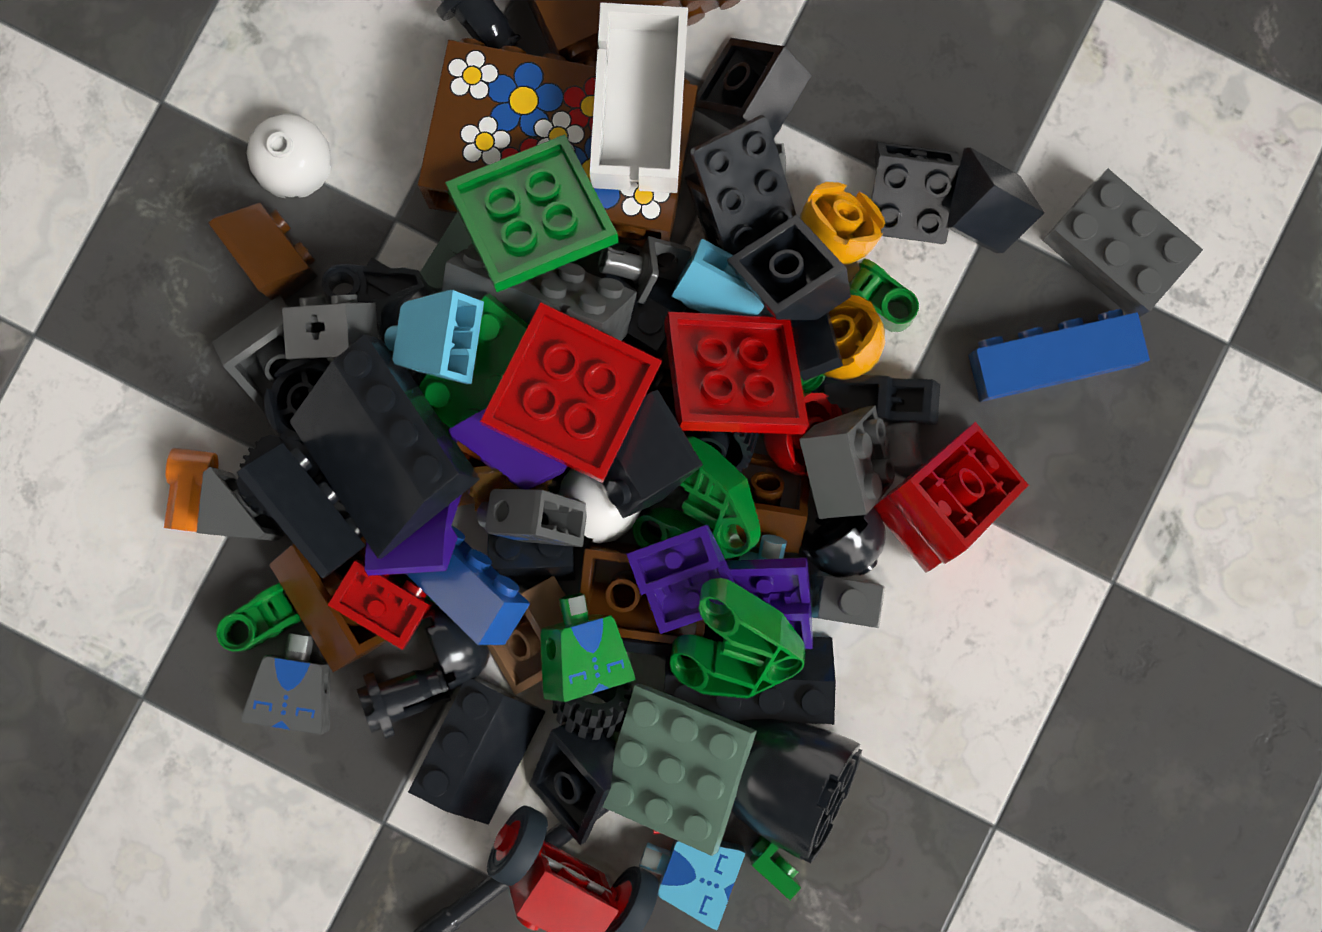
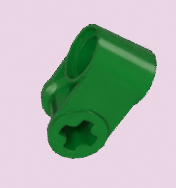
(883, 291)
(265, 616)

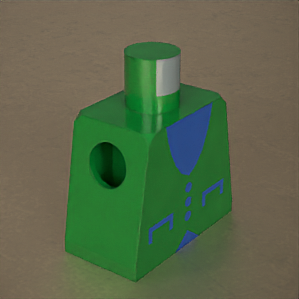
(582, 653)

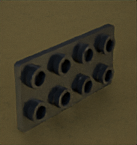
(740, 186)

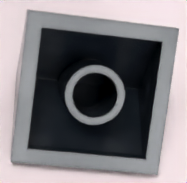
(991, 203)

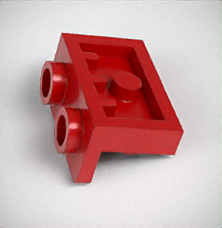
(381, 604)

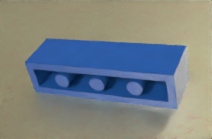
(1058, 356)
(475, 595)

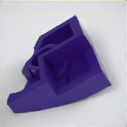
(518, 462)

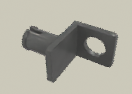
(644, 267)

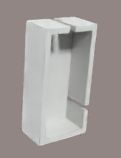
(638, 97)

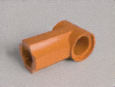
(185, 478)

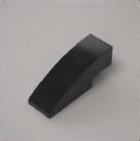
(894, 398)

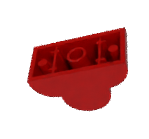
(951, 499)

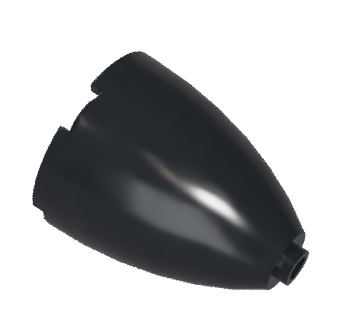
(795, 784)

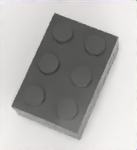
(1122, 244)

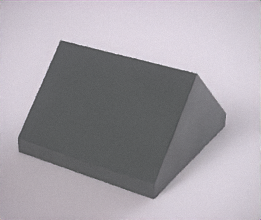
(226, 511)

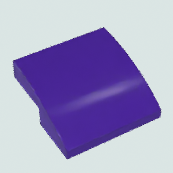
(423, 551)
(674, 574)
(782, 585)

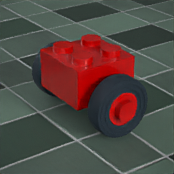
(561, 891)

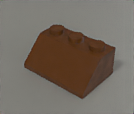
(613, 591)
(335, 634)

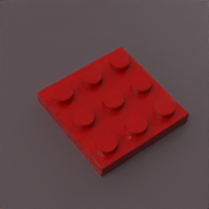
(735, 374)
(571, 392)

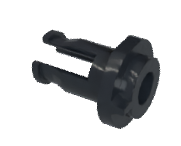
(481, 20)
(401, 697)

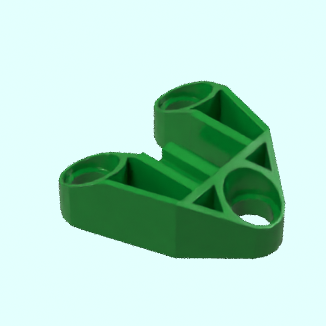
(716, 499)
(755, 651)

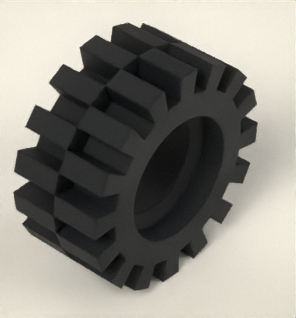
(595, 717)

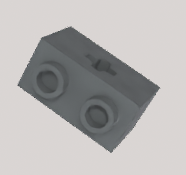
(324, 329)

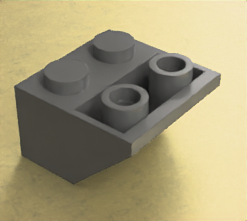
(847, 463)

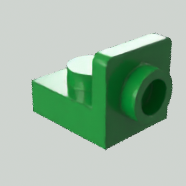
(776, 871)

